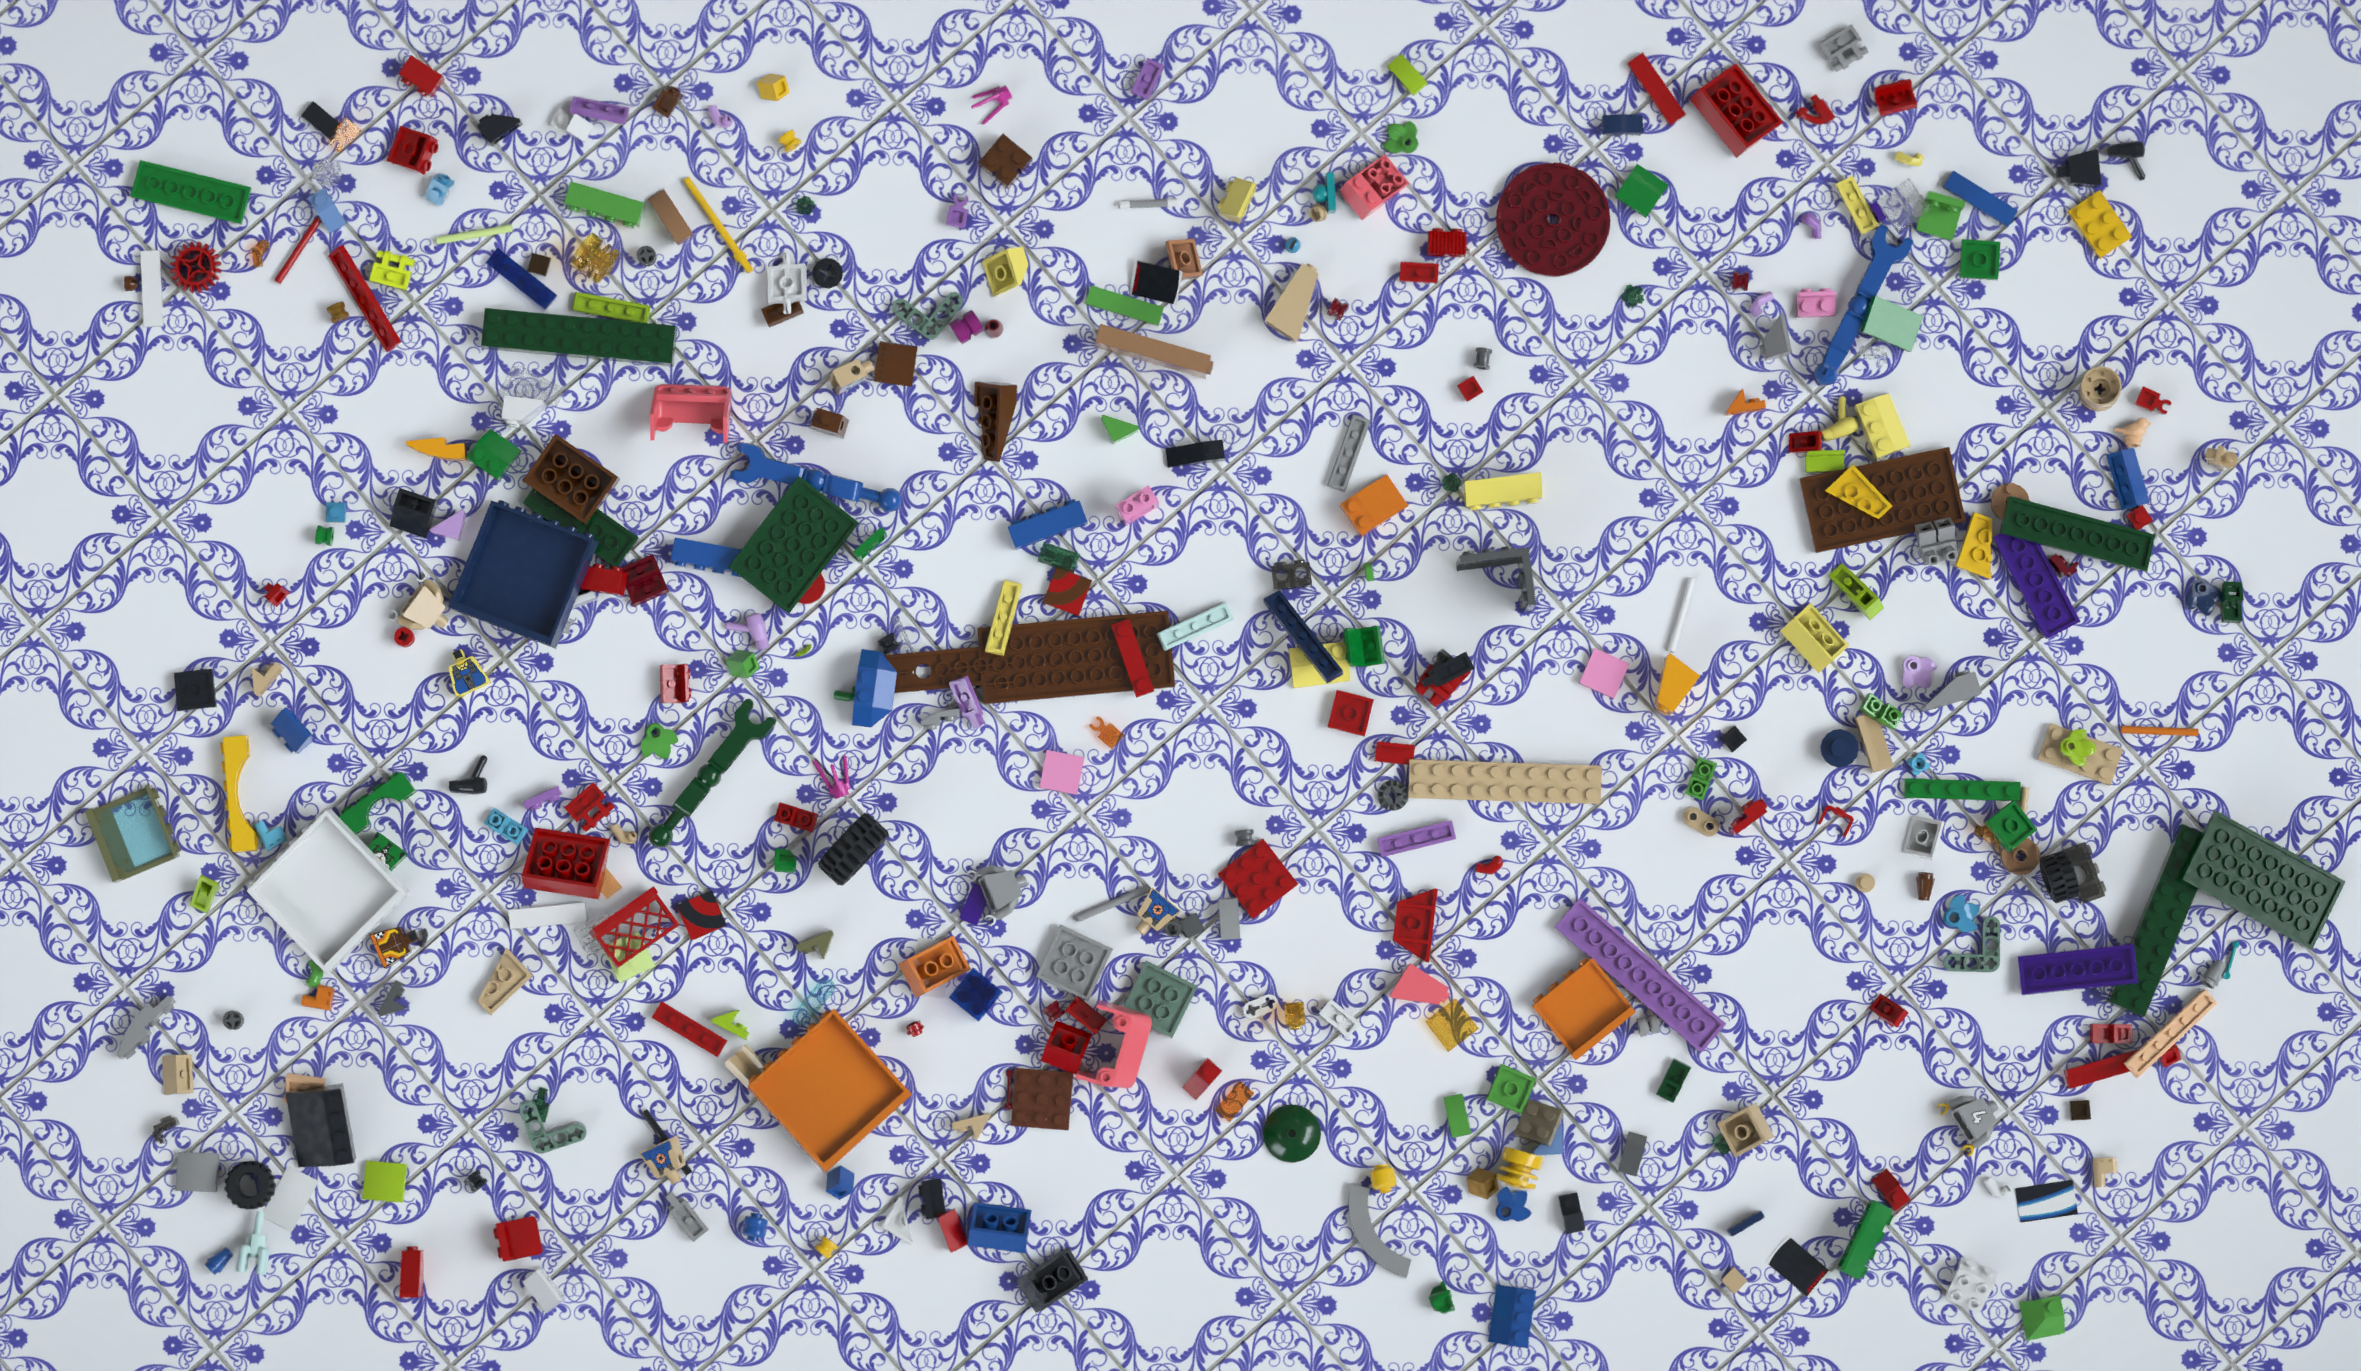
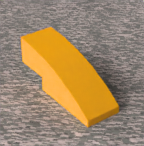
(439, 449)

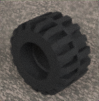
(2059, 876)
(233, 1185)

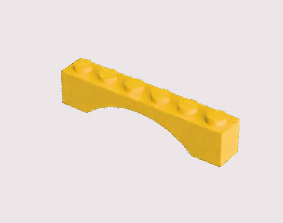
(236, 753)

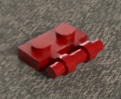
(585, 802)

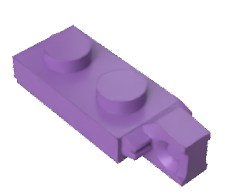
(967, 700)

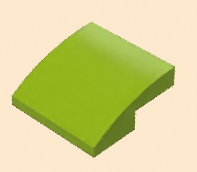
(384, 1181)

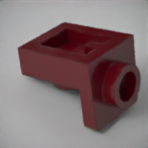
(2060, 567)

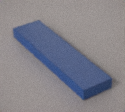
(1980, 198)

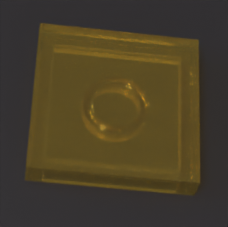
(1451, 1025)

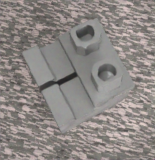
(1938, 542)

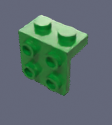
(1364, 646)

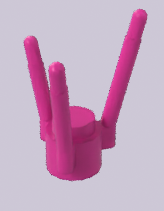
(1000, 94)
(839, 788)

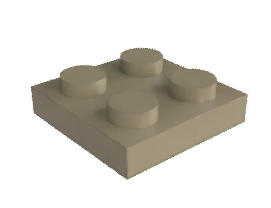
(1539, 1122)

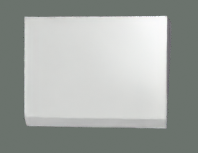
(1923, 837)

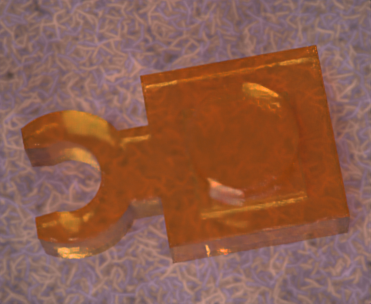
(345, 132)
(1108, 734)

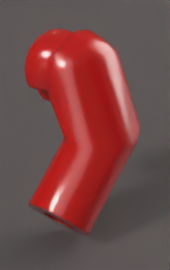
(1491, 867)

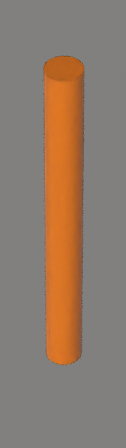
(2159, 730)

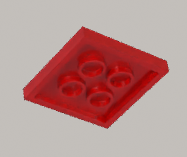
(1258, 879)

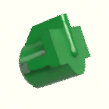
(784, 861)
(1441, 1299)

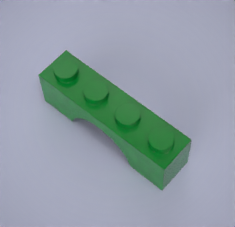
(396, 788)

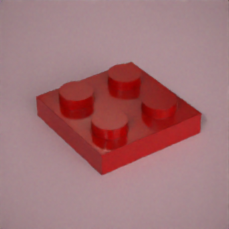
(1350, 713)

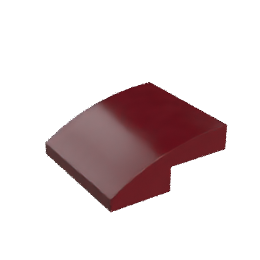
(644, 580)

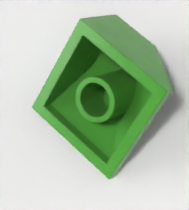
(2043, 1317)

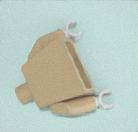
(423, 607)

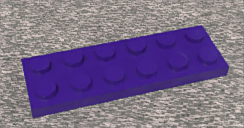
(2037, 584)
(2078, 969)

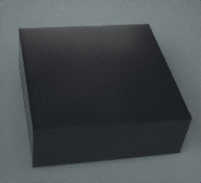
(1733, 738)

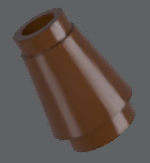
(1925, 885)

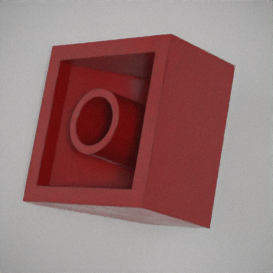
(1066, 1047)

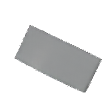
(934, 720)
(1229, 918)

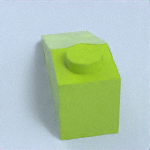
(1856, 591)

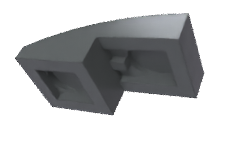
(1632, 1154)

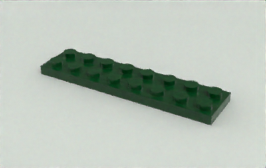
(2077, 534)

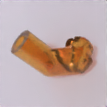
(258, 251)

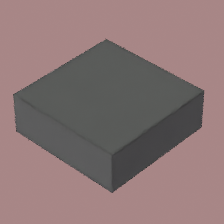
(1192, 925)

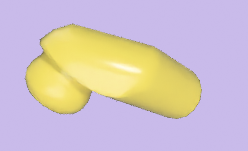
(1908, 160)

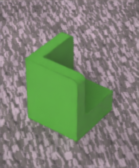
(742, 664)

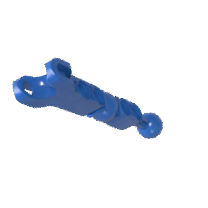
(837, 486)

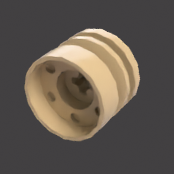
(2109, 383)

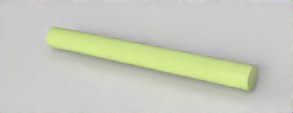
(474, 234)

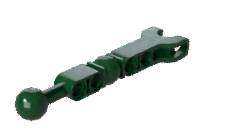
(710, 774)

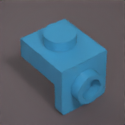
(438, 189)

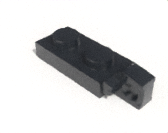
(1449, 670)

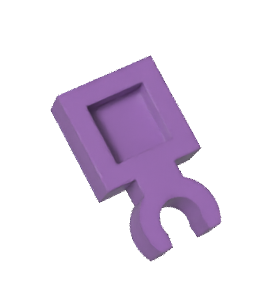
(958, 215)

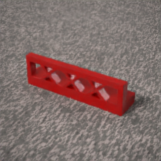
(2097, 1070)

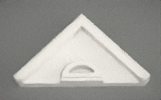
(897, 1222)

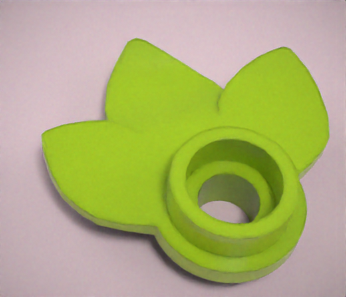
(2080, 747)

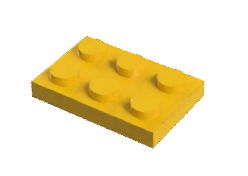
(2099, 224)

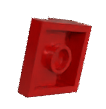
(413, 150)
(1750, 813)

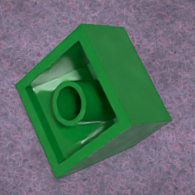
(494, 454)

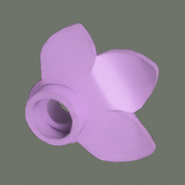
(1919, 674)

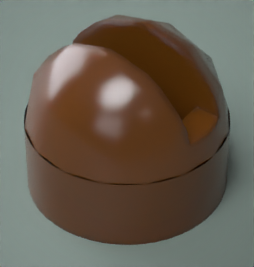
(130, 283)

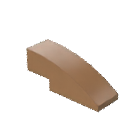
(671, 217)

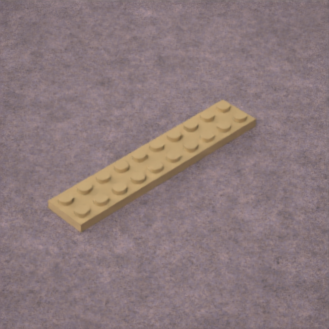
(1505, 781)

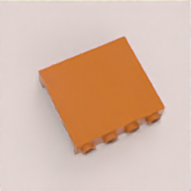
(1583, 1007)

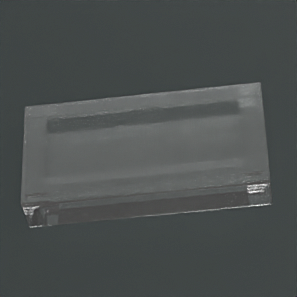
(902, 634)

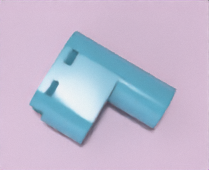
(270, 839)

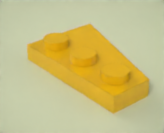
(1859, 492)
(1976, 547)

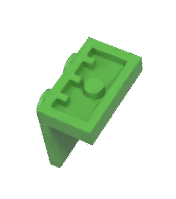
(1943, 216)

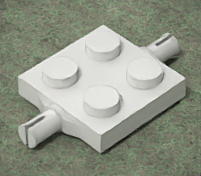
(787, 283)

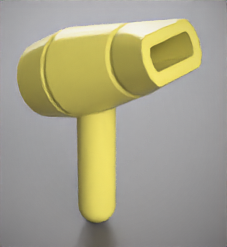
(1843, 427)

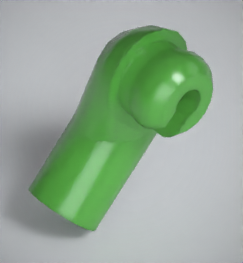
(315, 976)

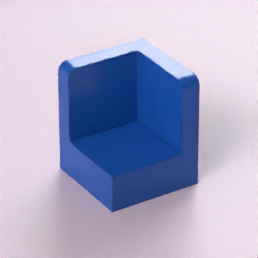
(840, 1182)

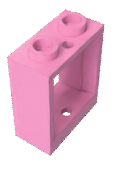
(1133, 509)

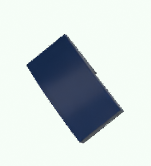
(1622, 124)

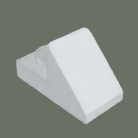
(572, 124)

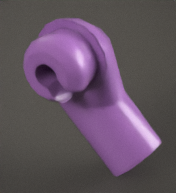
(1814, 223)

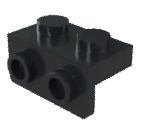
(933, 1198)

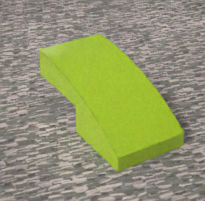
(1407, 74)

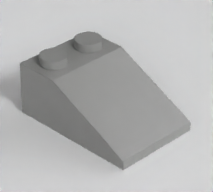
(1959, 689)

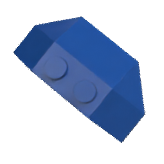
(873, 689)

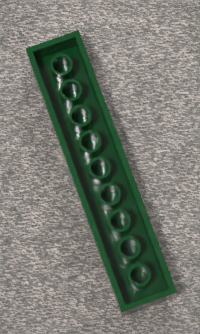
(579, 337)
(2159, 925)

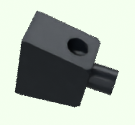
(2081, 170)

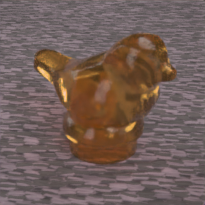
(1984, 833)

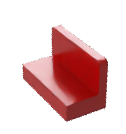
(1394, 753)

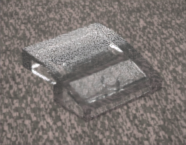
(1903, 205)

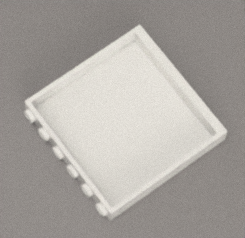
(328, 890)

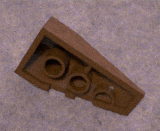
(996, 409)

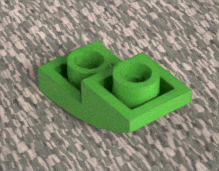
(1882, 713)
(1701, 778)
(1457, 1115)

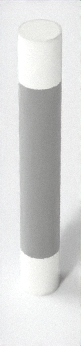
(1148, 203)

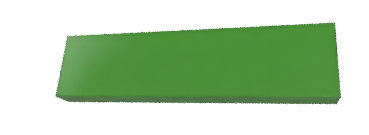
(1124, 305)

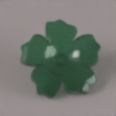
(1633, 295)

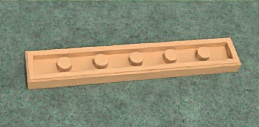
(2170, 1033)

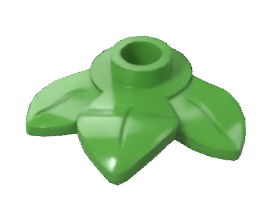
(1399, 136)
(658, 744)

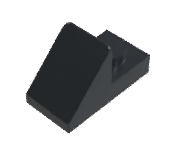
(1571, 1213)

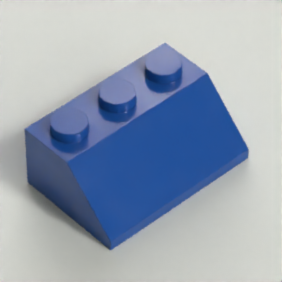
(999, 1227)
(1511, 1316)

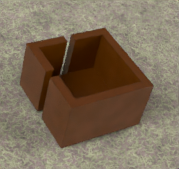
(1005, 159)

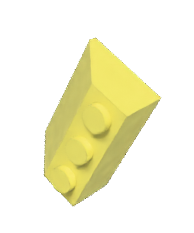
(1881, 426)
(1814, 638)
(1306, 675)

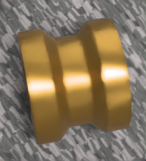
(337, 312)

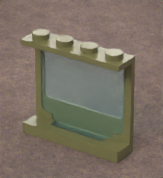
(133, 834)

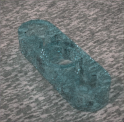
(808, 1017)

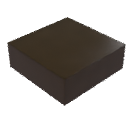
(539, 264)
(2080, 1110)

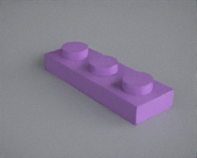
(599, 110)

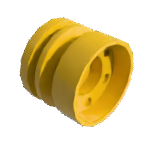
(1519, 1168)

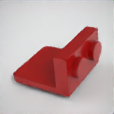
(518, 1239)

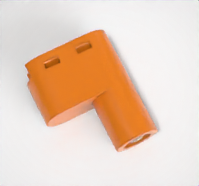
(322, 1000)

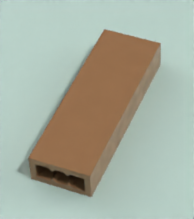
(1154, 351)

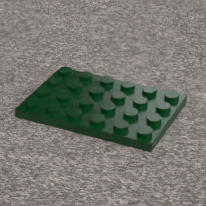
(793, 544)

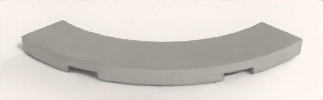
(1368, 1237)

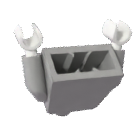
(1000, 889)

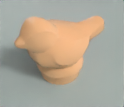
(2134, 432)

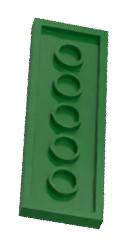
(190, 192)

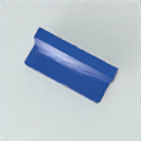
(2127, 478)

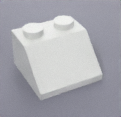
(520, 410)
(543, 1290)

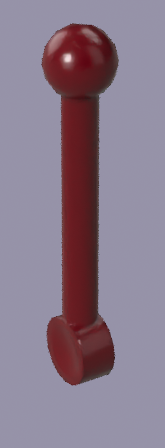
(1008, 1105)

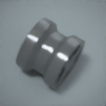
(644, 254)
(1244, 837)
(230, 1021)

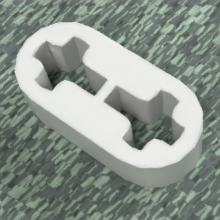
(1262, 1011)

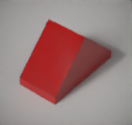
(1804, 442)

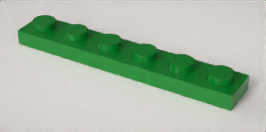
(1962, 789)

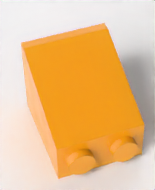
(1674, 684)

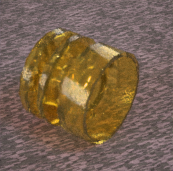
(596, 259)

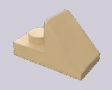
(262, 683)
(977, 1123)

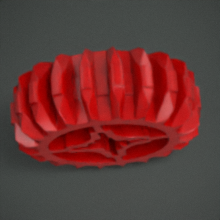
(210, 275)

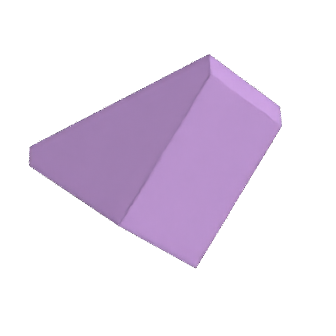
(451, 527)

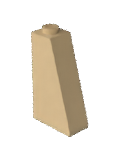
(1292, 306)

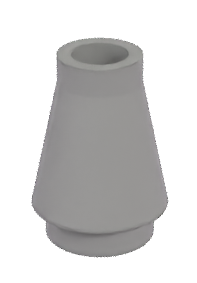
(2213, 974)

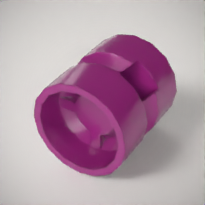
(966, 327)

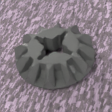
(1400, 800)

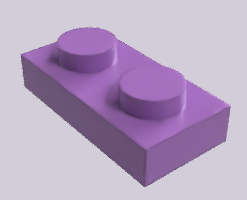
(1147, 79)
(535, 803)

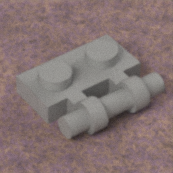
(1840, 43)

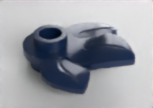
(2205, 599)

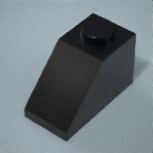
(498, 127)

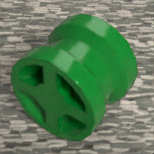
(324, 535)

